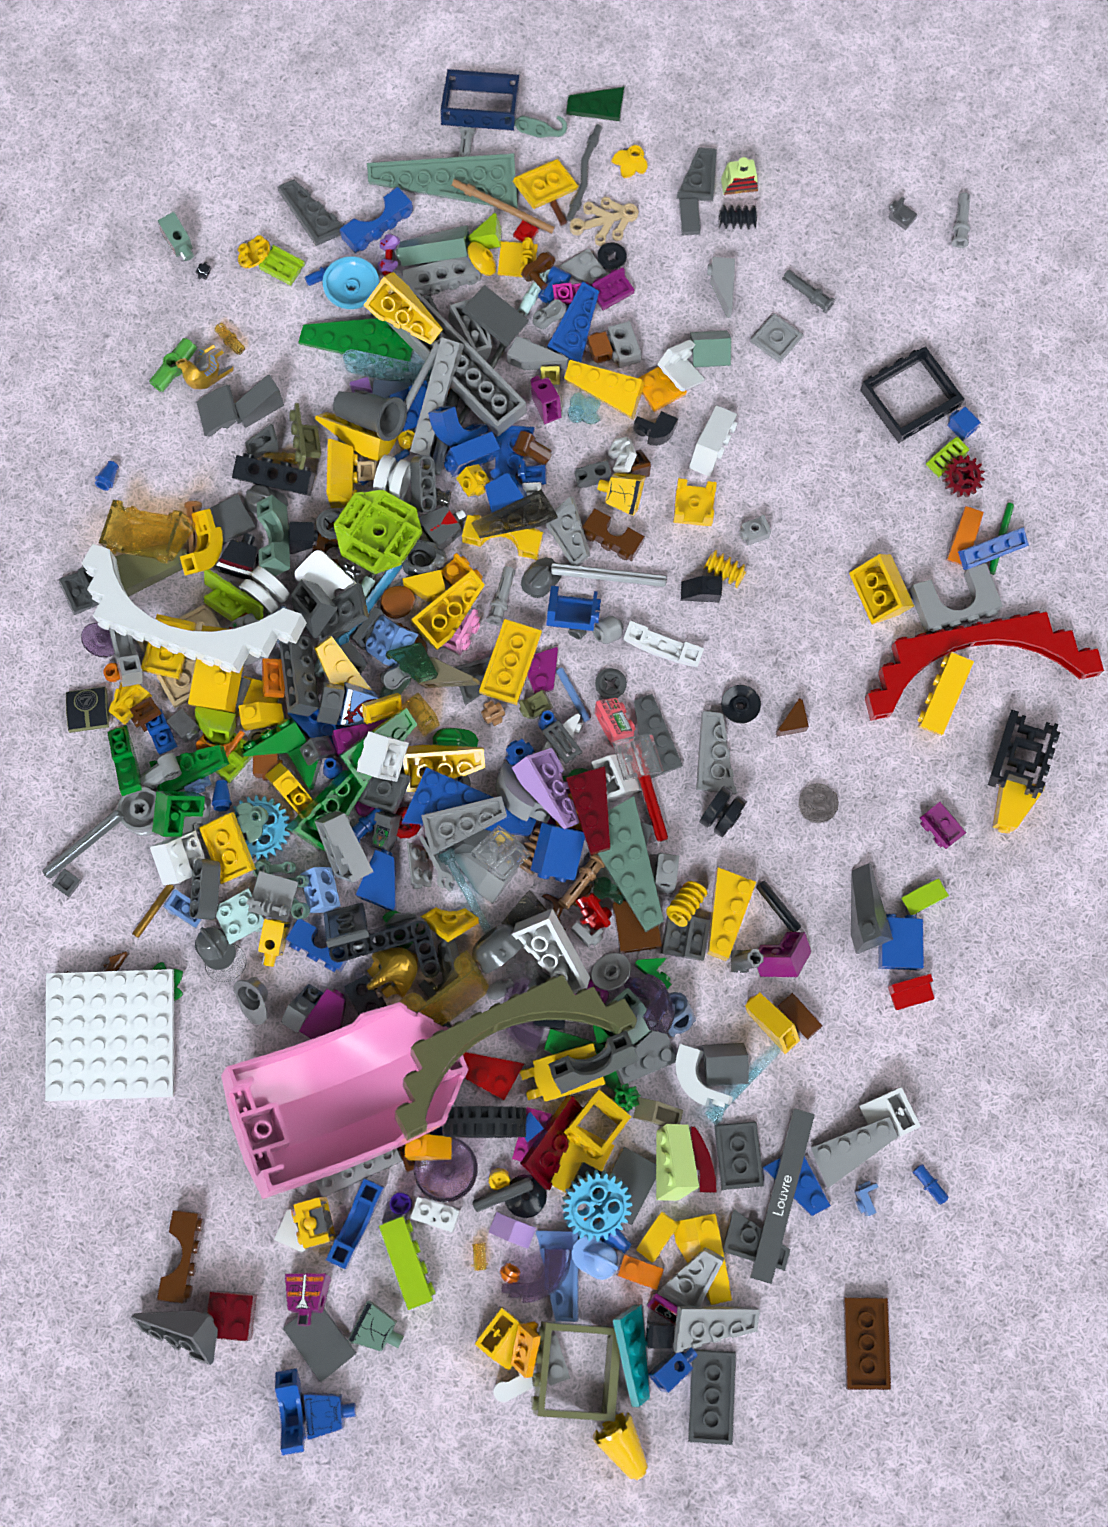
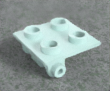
(236, 918)

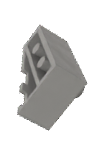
(472, 332)

